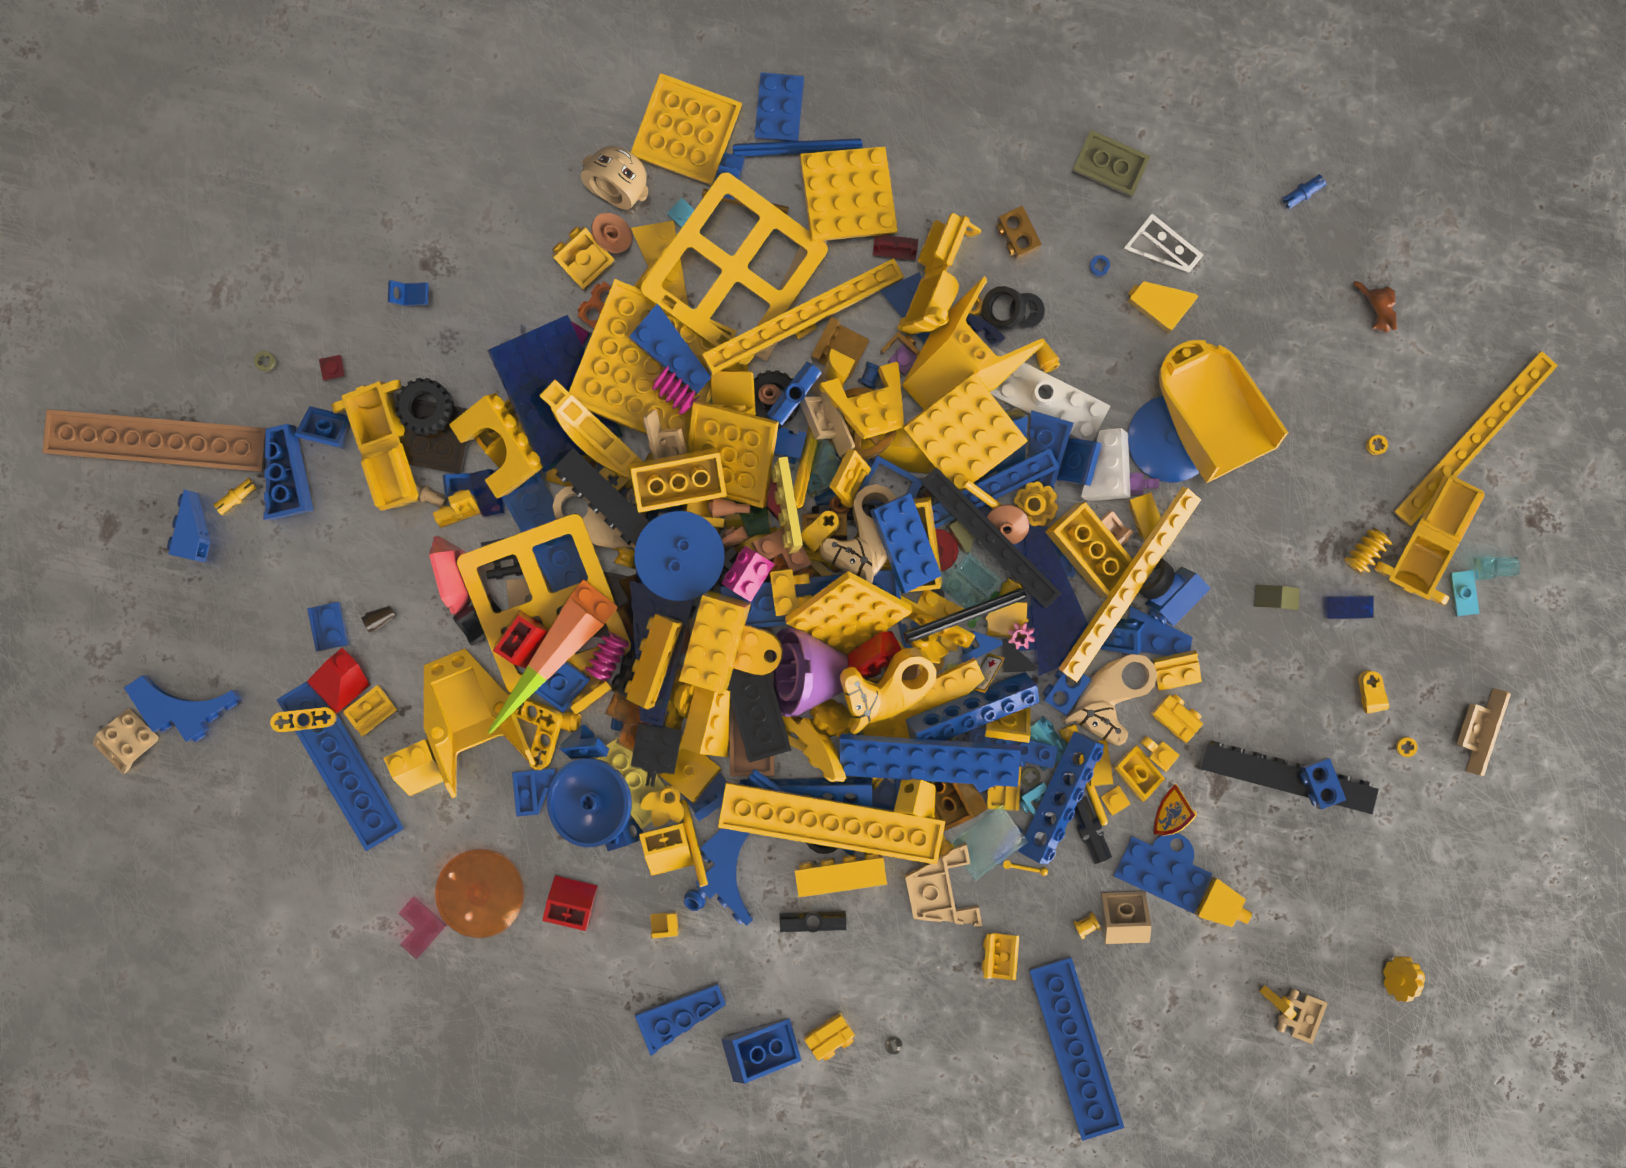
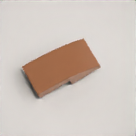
(734, 537)

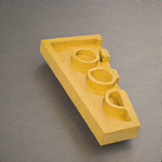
(653, 242)

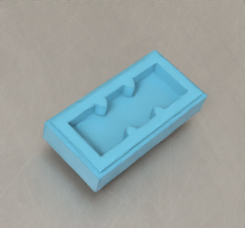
(1464, 593)

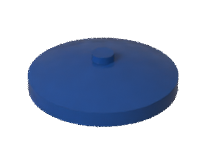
(1156, 445)
(589, 802)

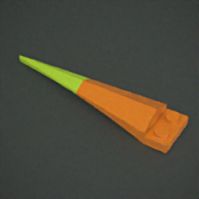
(576, 623)

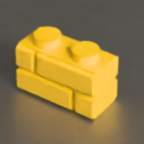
(1177, 718)
(829, 1036)

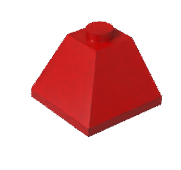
(338, 680)

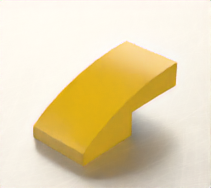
(1102, 769)

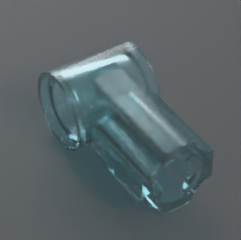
(1496, 567)

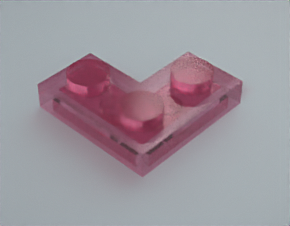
(426, 927)

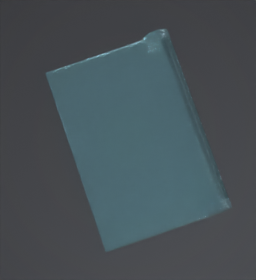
(991, 842)

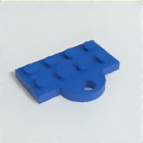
(1164, 871)

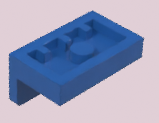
(1125, 637)

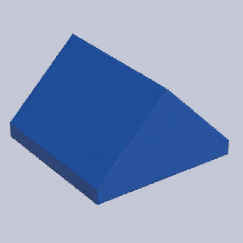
(324, 427)

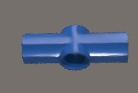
(803, 382)

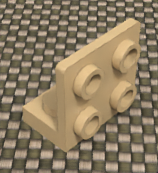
(124, 740)

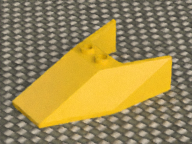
(956, 352)
(461, 708)

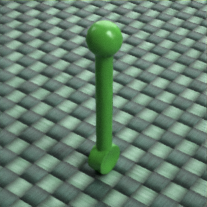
(972, 623)

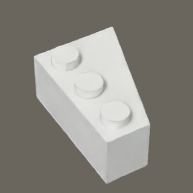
(1163, 245)
(1112, 470)

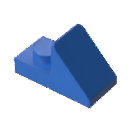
(730, 164)
(985, 645)
(583, 745)

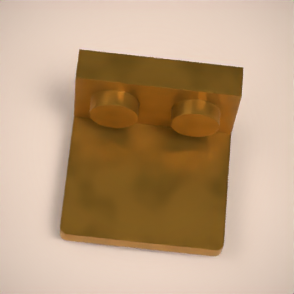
(841, 340)

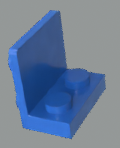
(710, 799)

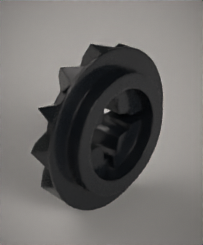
(1035, 304)

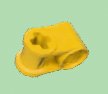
(818, 532)
(1372, 695)

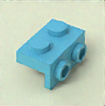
(1044, 732)

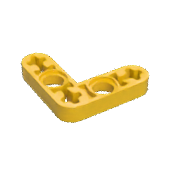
(543, 727)

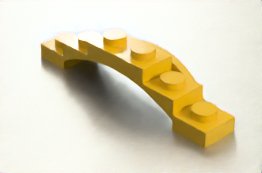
(588, 431)

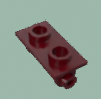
(895, 247)

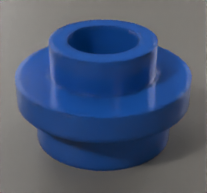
(694, 900)

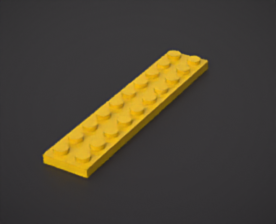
(831, 823)

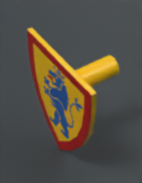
(1173, 813)

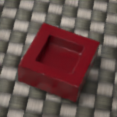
(332, 368)

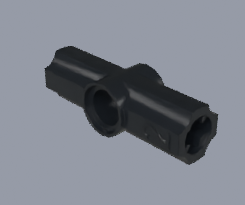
(1091, 831)
(798, 921)

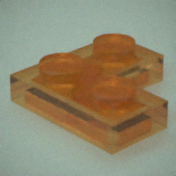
(629, 714)

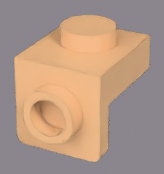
(1116, 527)

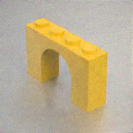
(520, 459)

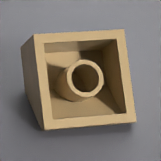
(1126, 917)

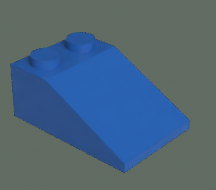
(761, 1050)

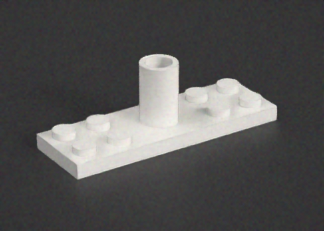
(1064, 401)

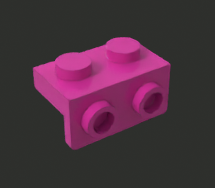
(747, 573)

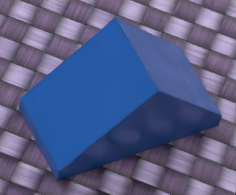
(457, 482)

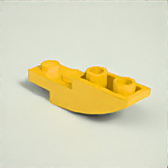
(819, 746)

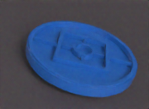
(679, 556)

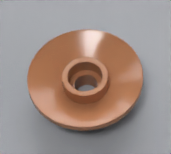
(615, 227)
(1013, 517)

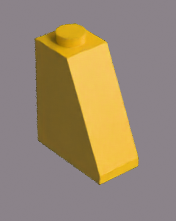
(1161, 303)

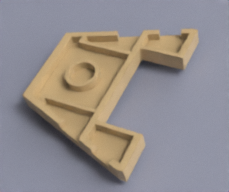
(932, 892)

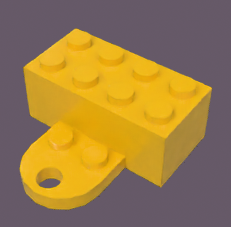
(726, 642)

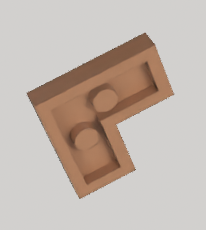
(772, 546)

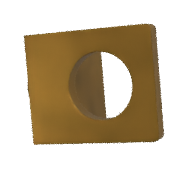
(907, 341)

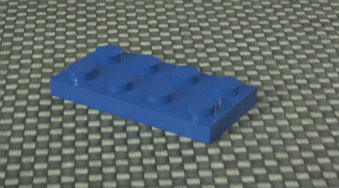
(905, 543)

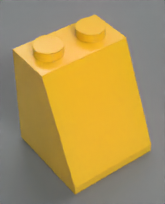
(414, 767)

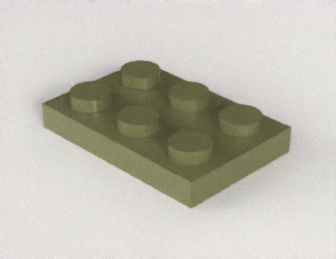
(1111, 163)

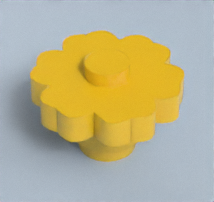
(1037, 502)
(831, 718)
(1403, 978)

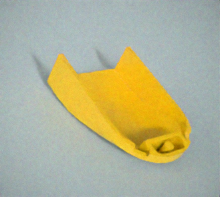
(1217, 408)

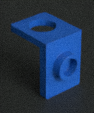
(409, 293)
(625, 837)

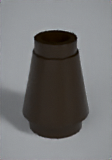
(377, 618)

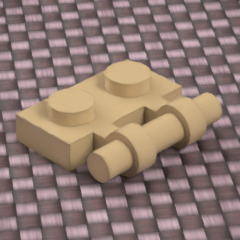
(1308, 1017)

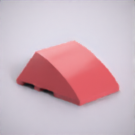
(448, 576)

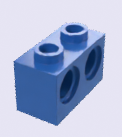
(1071, 693)
(1327, 780)

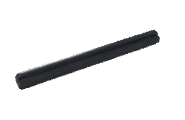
(964, 615)

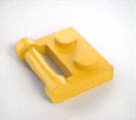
(849, 477)

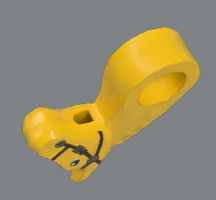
(892, 695)

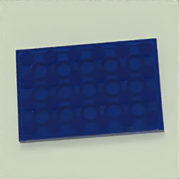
(527, 369)

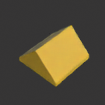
(1138, 773)

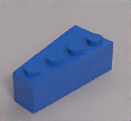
(789, 444)
(285, 475)

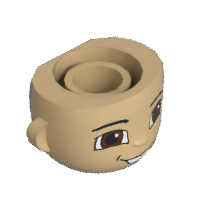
(615, 176)

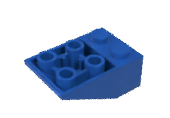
(190, 532)

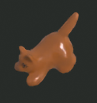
(1382, 302)

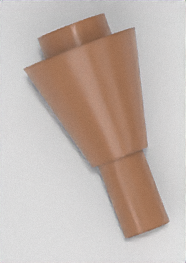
(768, 395)
(723, 507)

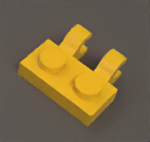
(784, 590)

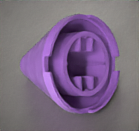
(806, 672)

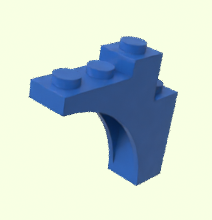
(188, 716)
(721, 877)

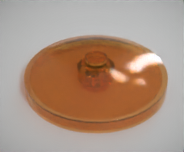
(479, 893)

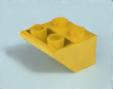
(666, 848)

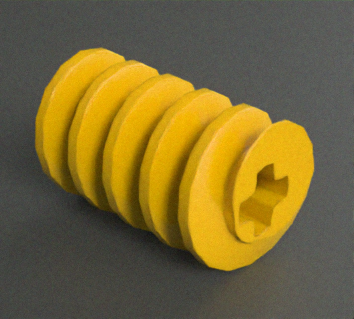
(1367, 550)

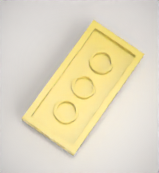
(785, 497)
(636, 780)

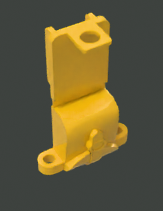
(937, 288)
(377, 435)
(1435, 539)

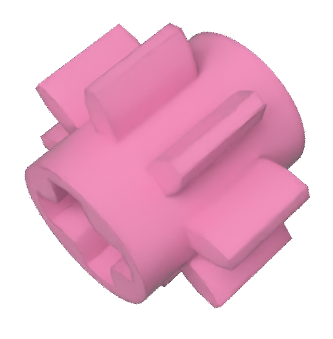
(1019, 641)

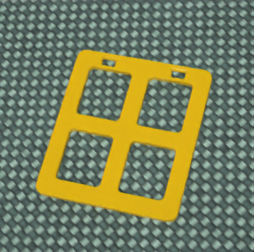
(733, 267)
(543, 601)

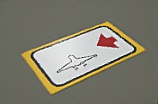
(989, 669)

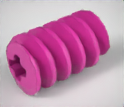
(674, 391)
(608, 656)

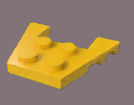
(872, 411)

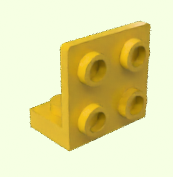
(734, 391)
(590, 693)

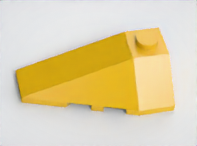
(902, 452)

